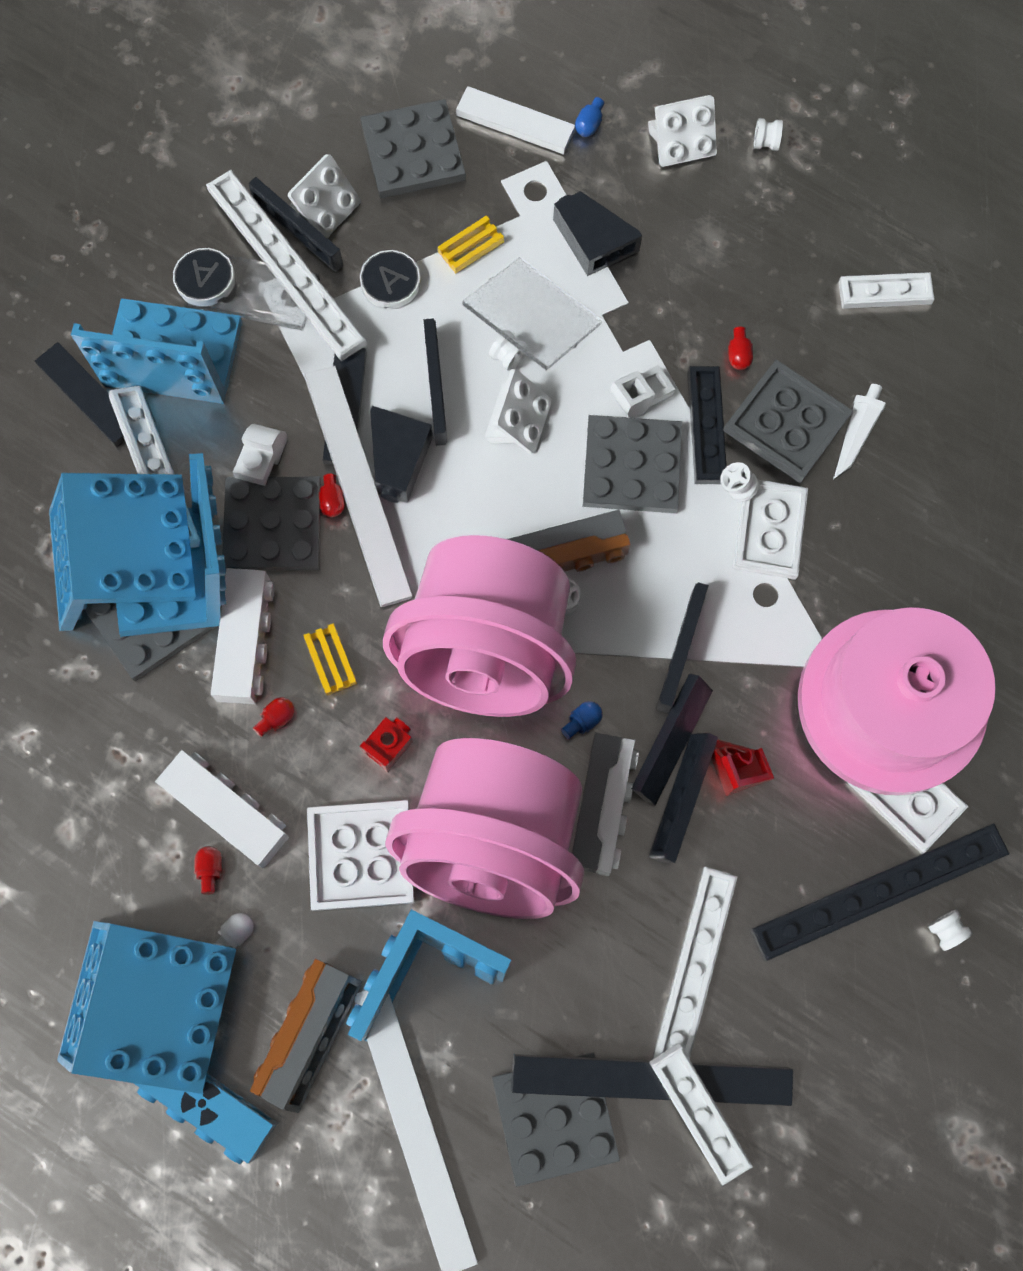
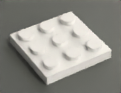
(350, 857)

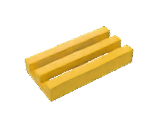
(468, 240)
(320, 635)

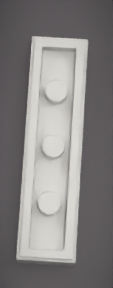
(515, 120)
(700, 1114)

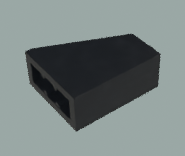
(594, 232)
(398, 452)

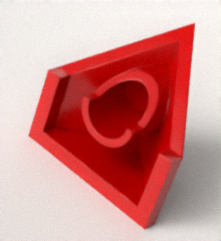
(740, 767)

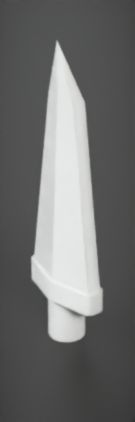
(862, 420)

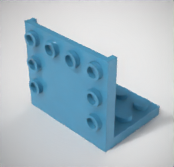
(164, 350)
(119, 541)
(208, 571)
(400, 954)
(146, 1008)

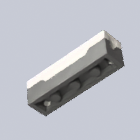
(603, 802)

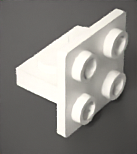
(685, 130)
(324, 196)
(518, 413)

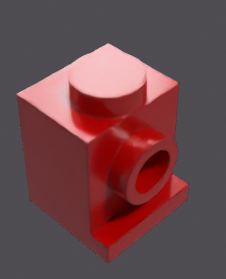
(389, 754)

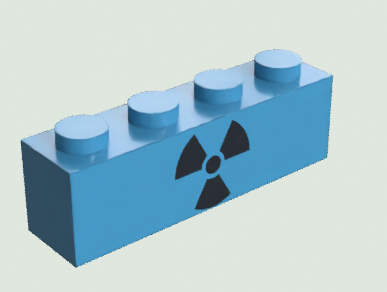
(218, 1116)

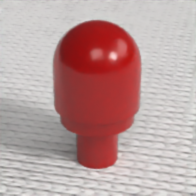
(740, 349)
(331, 497)
(275, 715)
(208, 868)

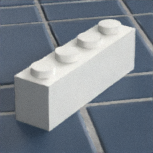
(242, 636)
(223, 809)

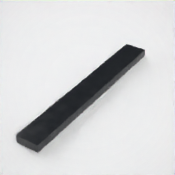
(879, 892)
(639, 1081)

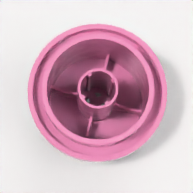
(485, 628)
(897, 699)
(492, 830)

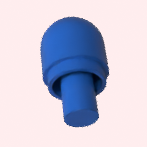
(589, 118)
(583, 719)

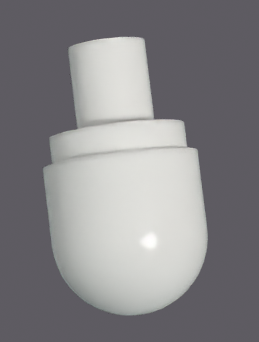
(235, 930)

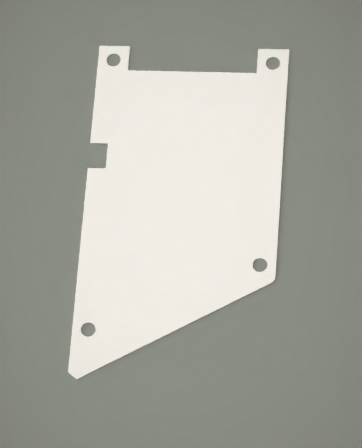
(507, 493)

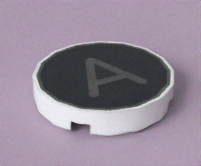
(204, 276)
(390, 279)

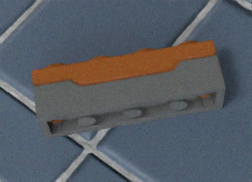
(582, 542)
(305, 1036)

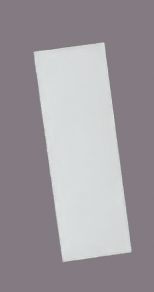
(886, 290)

